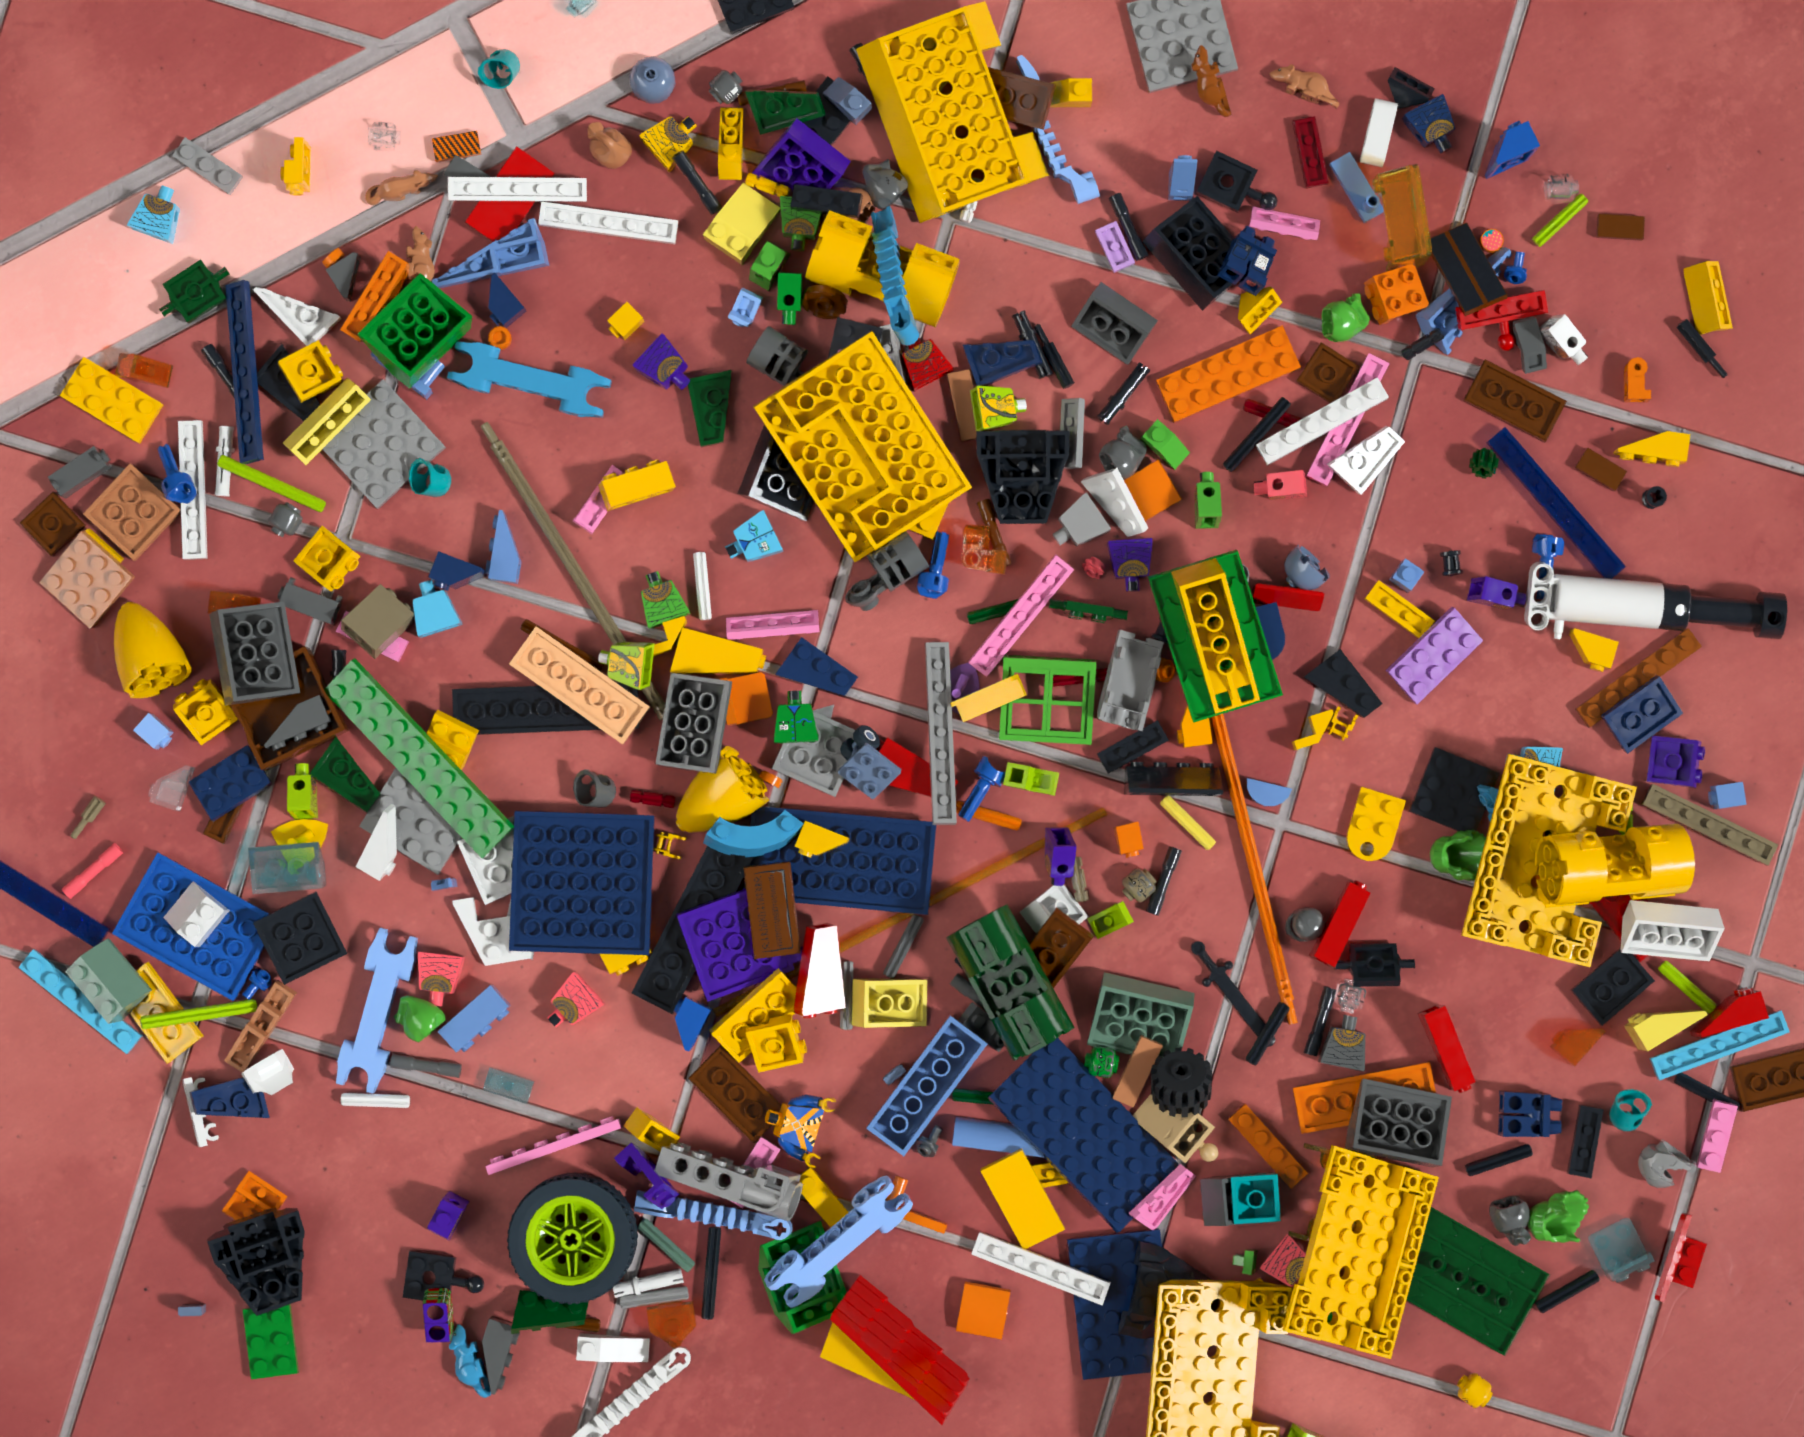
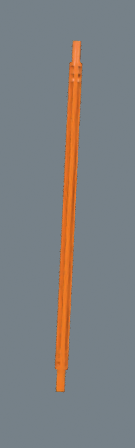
(1254, 866)

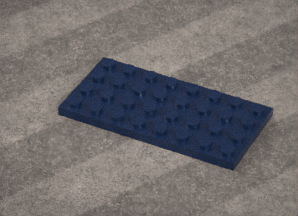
(879, 869)
(1083, 1132)

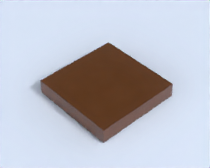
(1327, 373)
(52, 524)

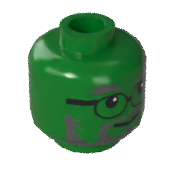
(1102, 1061)

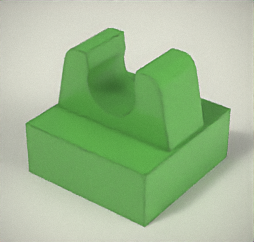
(1247, 1260)

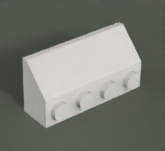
(1670, 930)

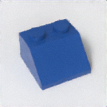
(690, 1020)

